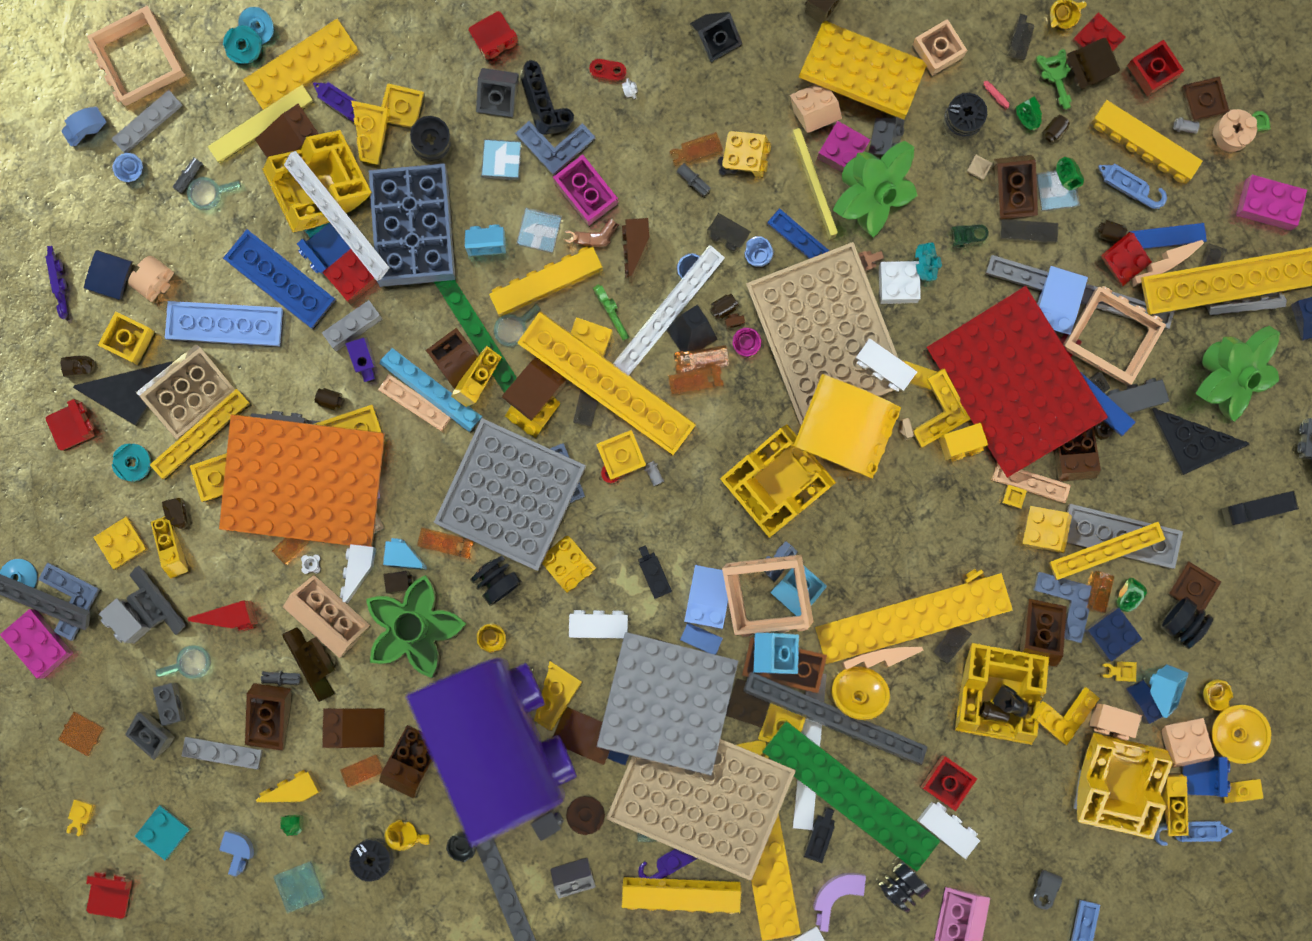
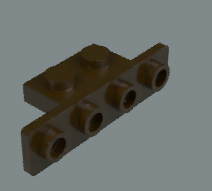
(312, 662)

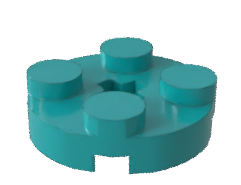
(232, 48)
(928, 261)
(132, 451)

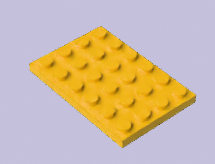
(863, 69)

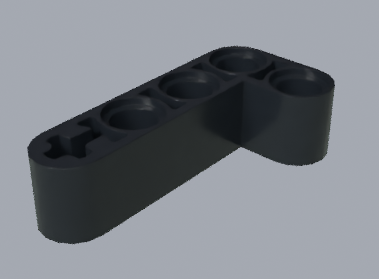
(531, 77)
(1260, 508)

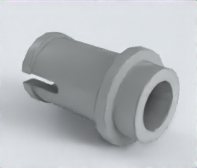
(1185, 125)
(654, 473)

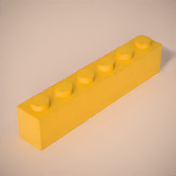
(1146, 142)
(546, 282)
(681, 895)

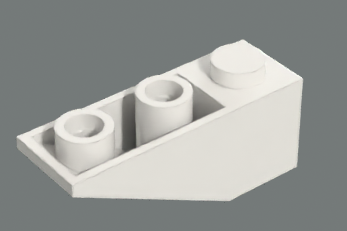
(359, 566)

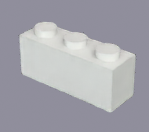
(885, 366)
(597, 624)
(949, 829)

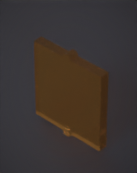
(81, 733)

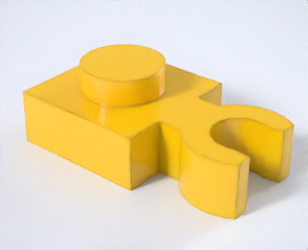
(1123, 671)
(80, 814)

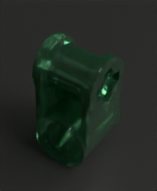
(967, 235)

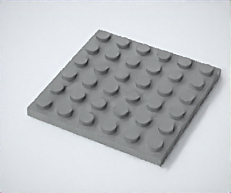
(510, 494)
(667, 703)

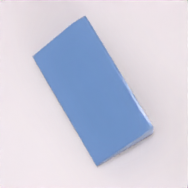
(701, 639)

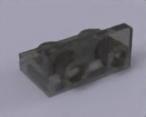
(1021, 38)
(728, 232)

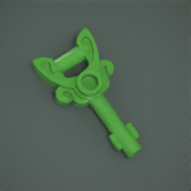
(1056, 74)
(610, 306)

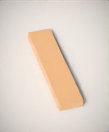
(414, 402)
(1034, 484)

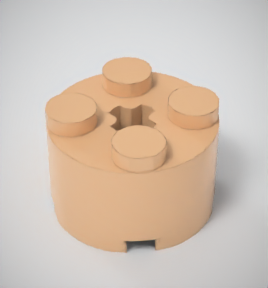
(1225, 129)
(151, 278)

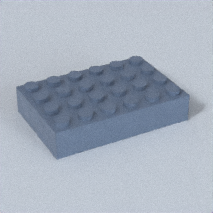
(412, 224)

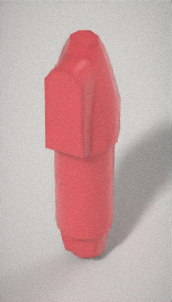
(996, 94)

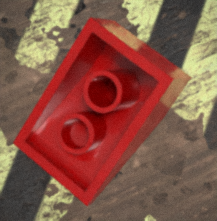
(234, 616)

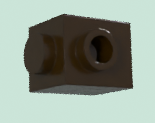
(397, 581)

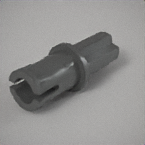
(187, 175)
(693, 179)
(280, 678)

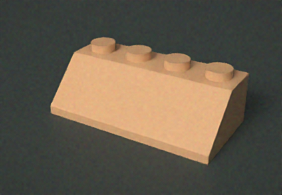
(326, 616)

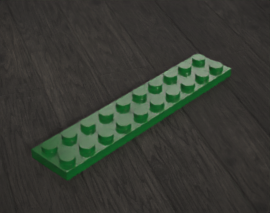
(851, 796)

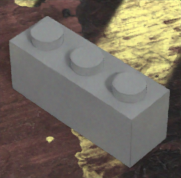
(352, 325)

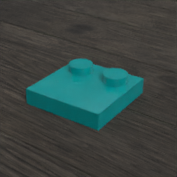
(162, 832)

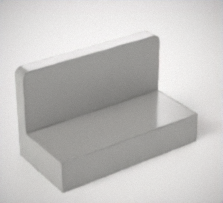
(572, 878)

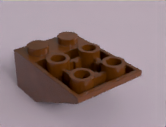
(638, 241)
(452, 356)
(1078, 458)
(407, 763)

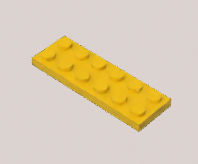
(301, 64)

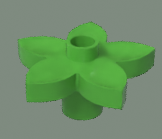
(876, 186)
(1239, 370)
(412, 627)

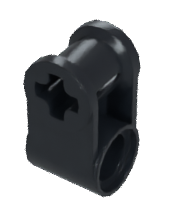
(1010, 701)

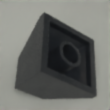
(716, 34)
(692, 330)

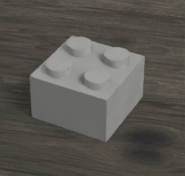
(123, 621)

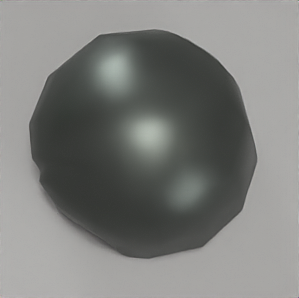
(459, 847)

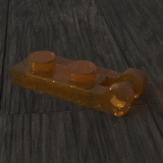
(701, 359)
(695, 380)
(444, 542)

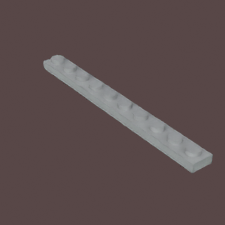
(1035, 279)

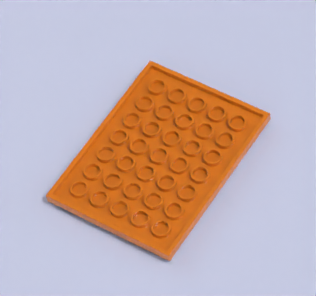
(301, 480)

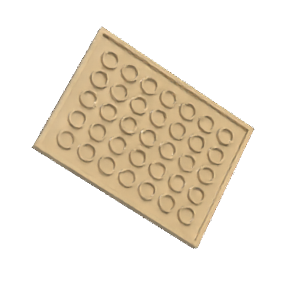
(819, 322)
(706, 816)

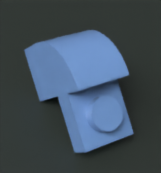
(82, 123)
(240, 847)

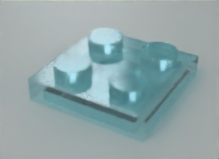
(299, 887)

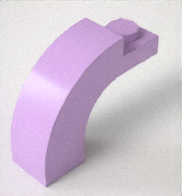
(833, 889)

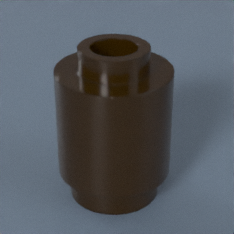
(1056, 129)
(1111, 231)
(724, 306)
(329, 399)

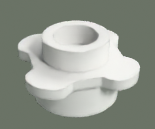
(630, 88)
(305, 564)

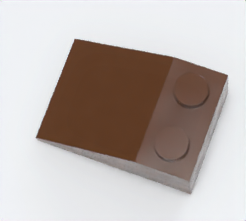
(286, 132)
(1016, 186)
(534, 388)
(1044, 630)
(267, 716)
(353, 727)
(581, 735)

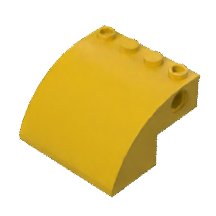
(334, 167)
(847, 426)
(777, 481)
(982, 678)
(1123, 786)

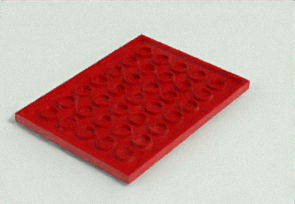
(1017, 381)

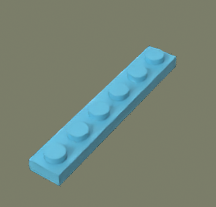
(430, 389)

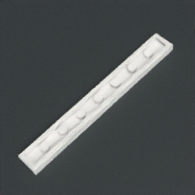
(336, 216)
(669, 310)
(804, 796)

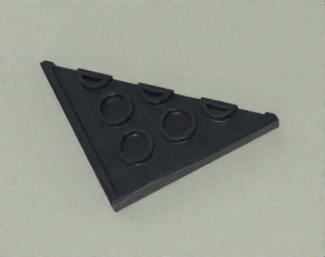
(120, 390)
(1193, 443)

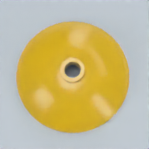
(861, 684)
(1253, 738)

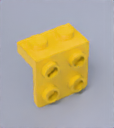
(746, 152)
(536, 425)
(567, 563)

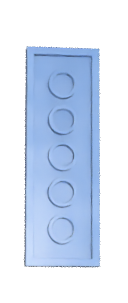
(223, 323)

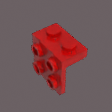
(493, 35)
(70, 425)
(108, 894)

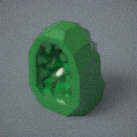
(1030, 113)
(1069, 173)
(1131, 595)
(291, 824)

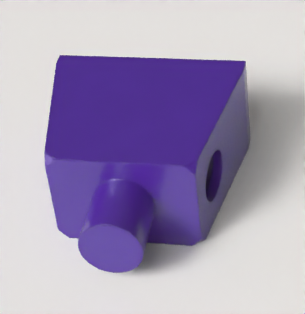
(358, 349)

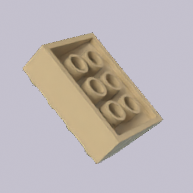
(185, 391)

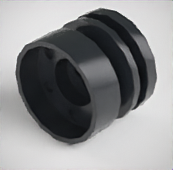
(963, 126)
(432, 128)
(495, 580)
(1190, 625)
(375, 848)
(904, 887)

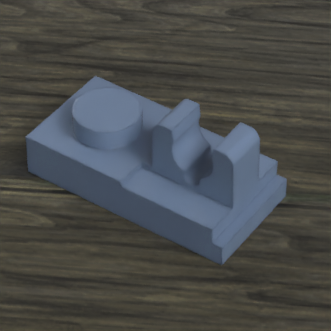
(784, 550)

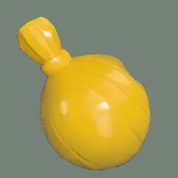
(403, 836)

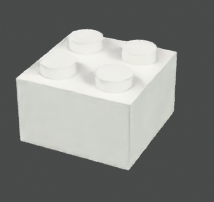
(899, 282)

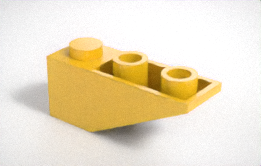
(476, 377)
(168, 548)
(296, 790)
(1176, 810)

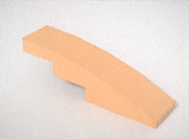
(1170, 260)
(889, 656)

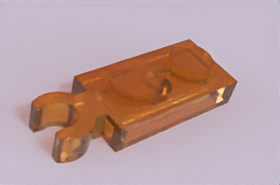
(698, 148)

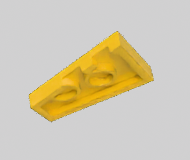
(371, 129)
(557, 693)

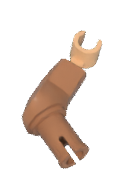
(594, 239)

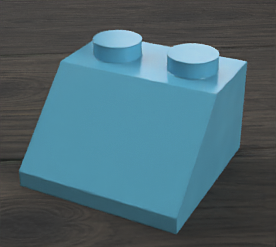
(485, 240)
(402, 555)
(787, 591)
(776, 653)
(1168, 688)

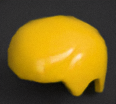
(491, 637)
(1217, 694)

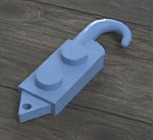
(1130, 185)
(1198, 832)

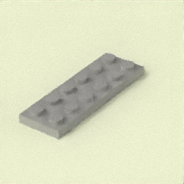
(1094, 527)

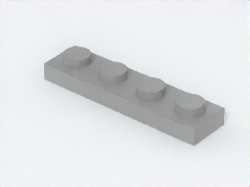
(147, 122)
(1254, 303)
(222, 753)

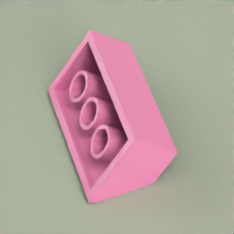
(962, 916)

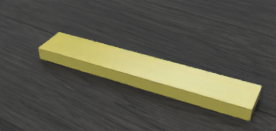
(252, 128)
(814, 183)

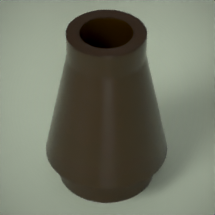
(992, 712)

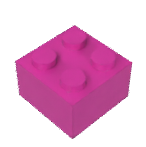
(842, 146)

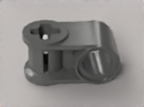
(1047, 886)

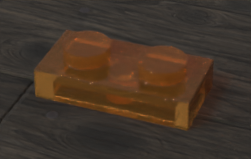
(1100, 592)

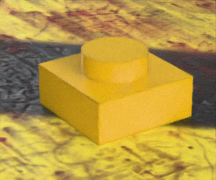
(1014, 496)

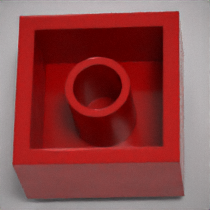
(1155, 67)
(350, 277)
(948, 782)

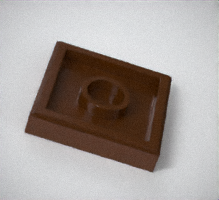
(1205, 99)
(1195, 585)

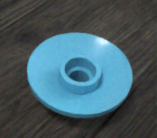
(250, 17)
(23, 568)

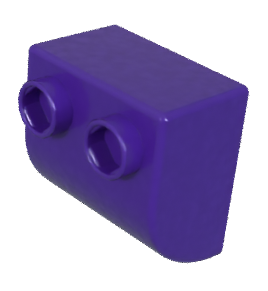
(491, 748)

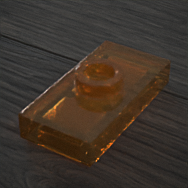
(289, 548)
(361, 770)

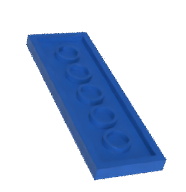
(279, 279)

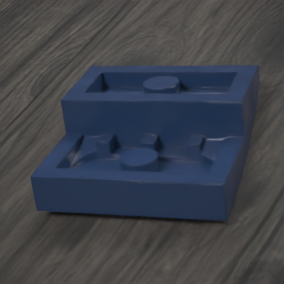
(108, 274)

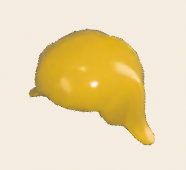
(1065, 13)

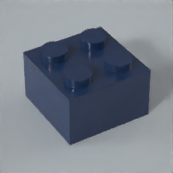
(1112, 634)

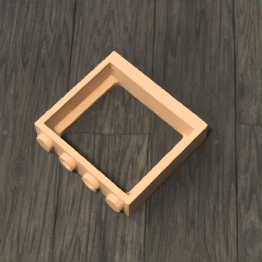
(120, 28)
(1153, 323)
(741, 624)

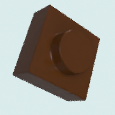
(734, 321)

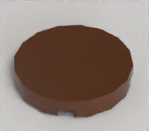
(585, 815)

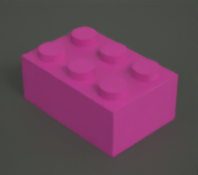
(585, 190)
(1271, 202)
(36, 643)

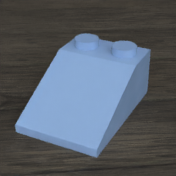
(1062, 298)
(707, 598)

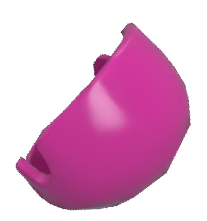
(746, 341)

